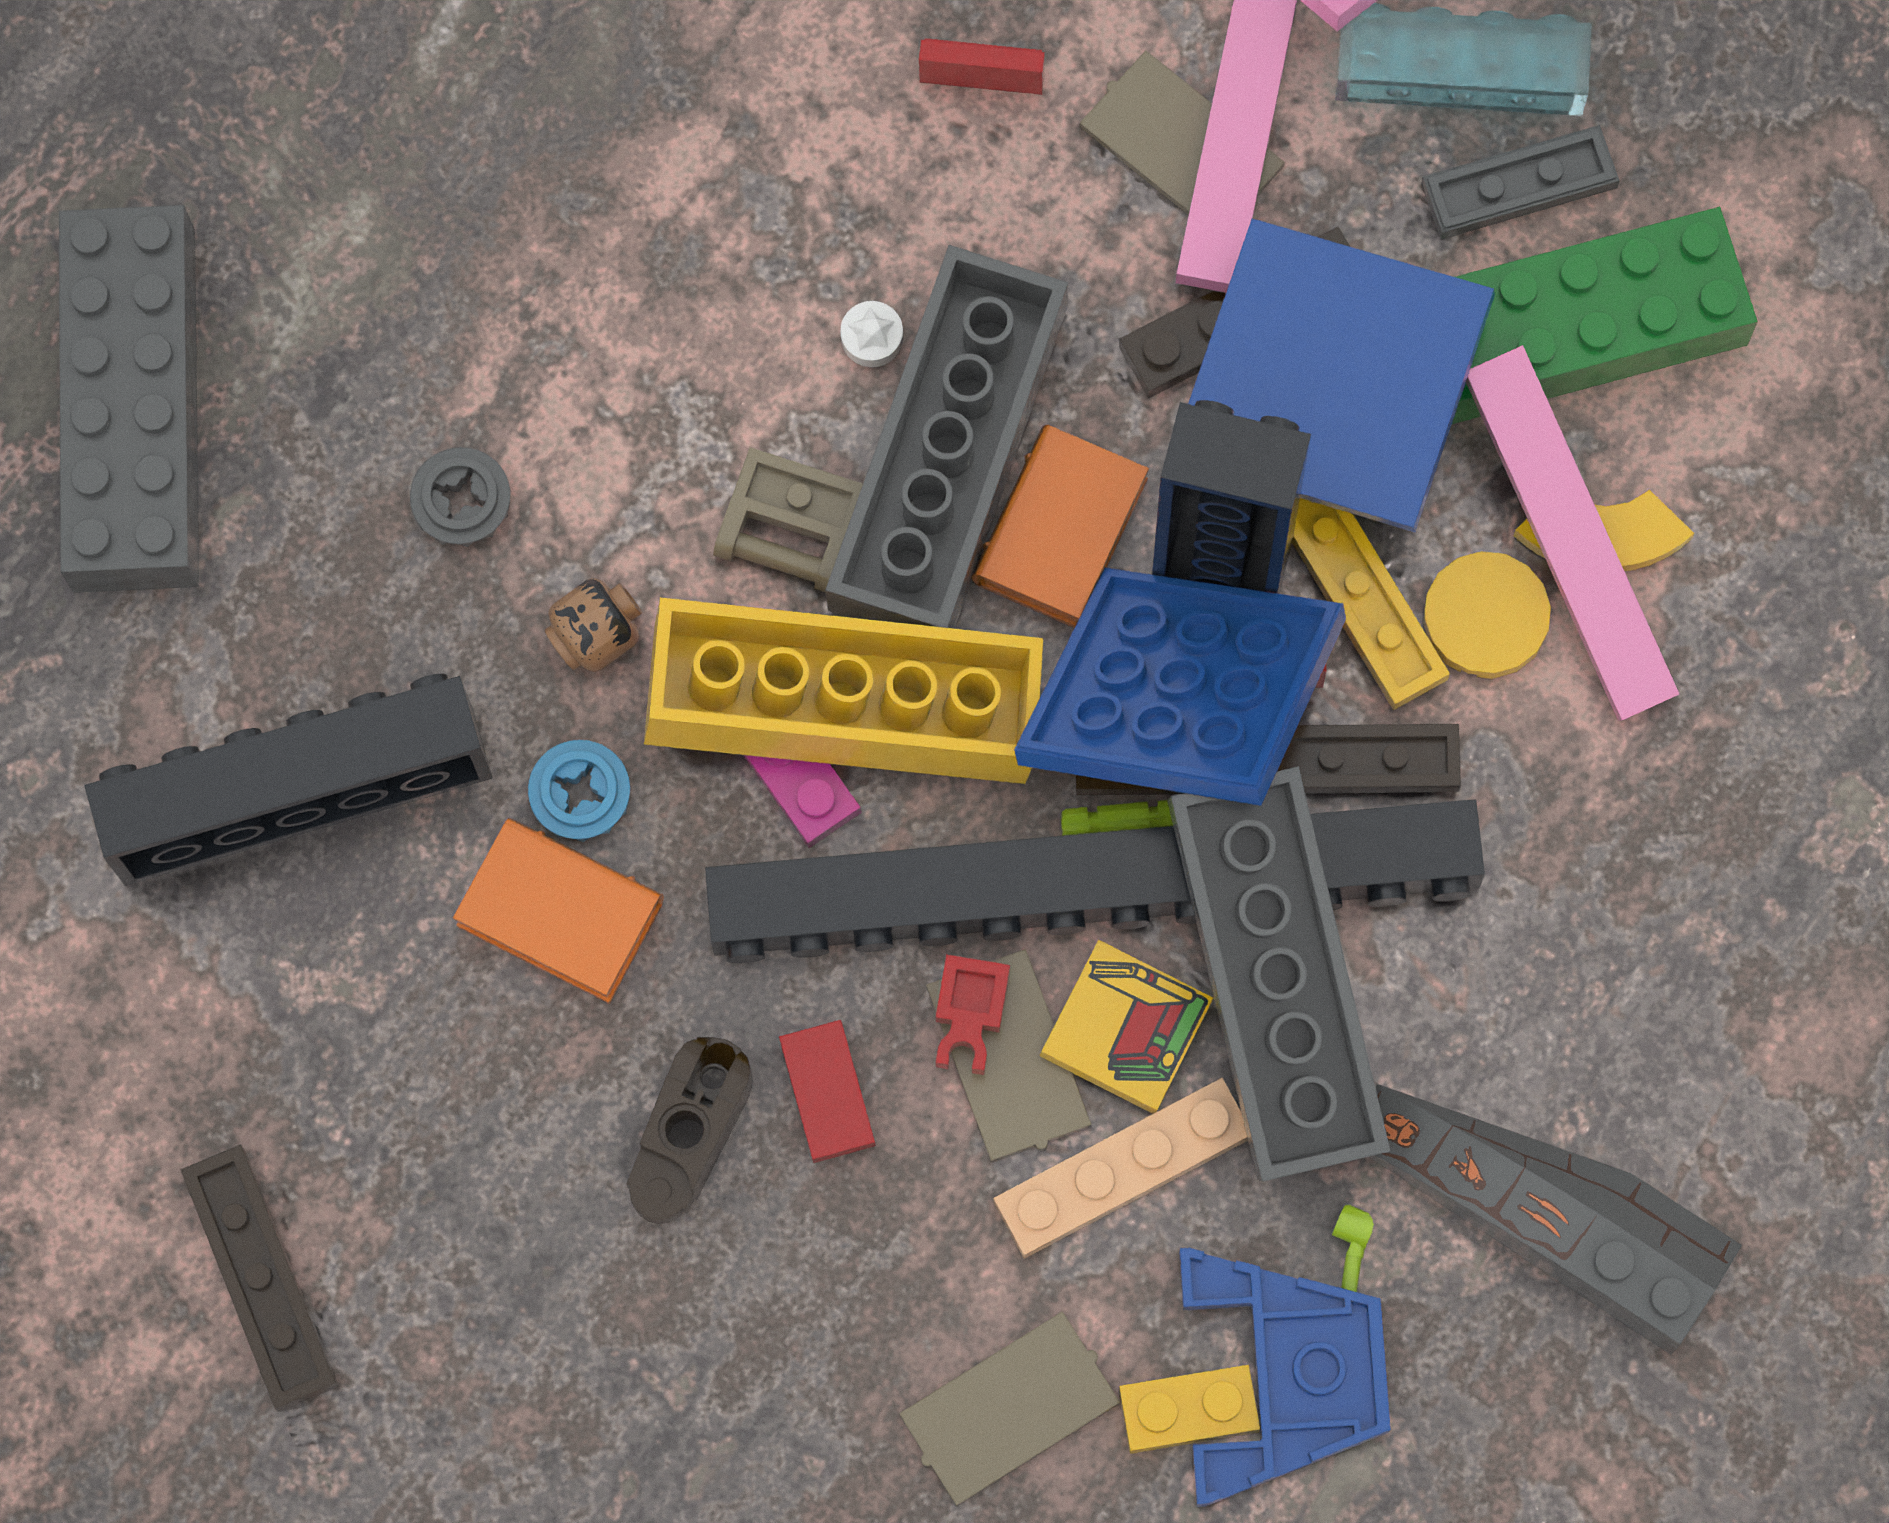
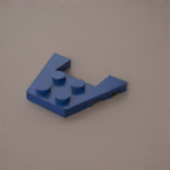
(1314, 1371)

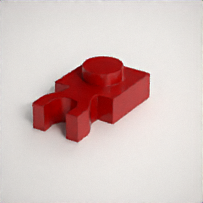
(970, 1002)

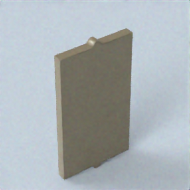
(1159, 129)
(1021, 1095)
(1009, 1408)

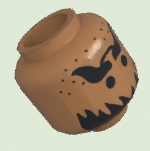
(593, 625)

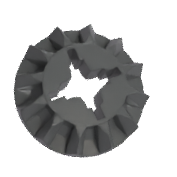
(449, 472)

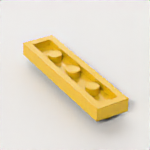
(1374, 608)

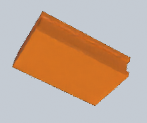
(1060, 525)
(558, 910)

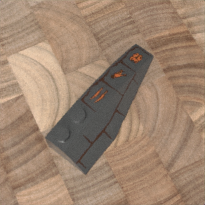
(1564, 1214)

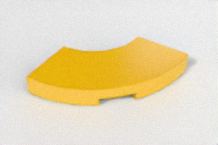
(1639, 531)

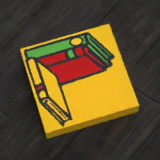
(1126, 1027)

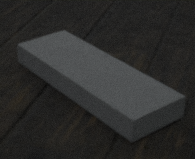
(1520, 182)

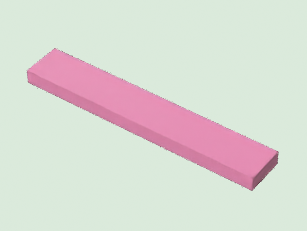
(1235, 141)
(1570, 533)

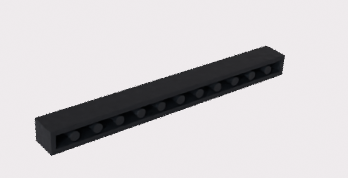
(1060, 883)

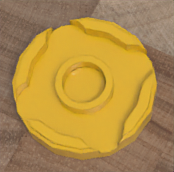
(1487, 614)

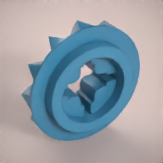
(569, 764)

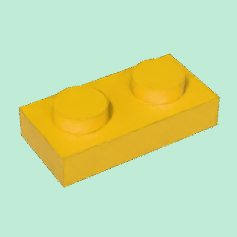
(1189, 1409)

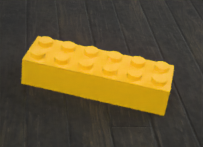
(841, 690)

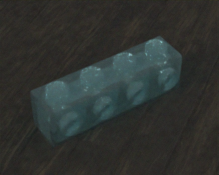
(1465, 61)

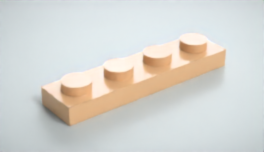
(1122, 1168)

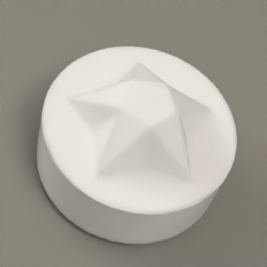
(871, 334)

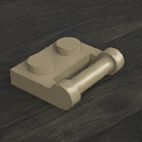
(792, 499)

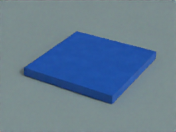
(1353, 355)
(1181, 685)

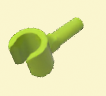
(1355, 1228)

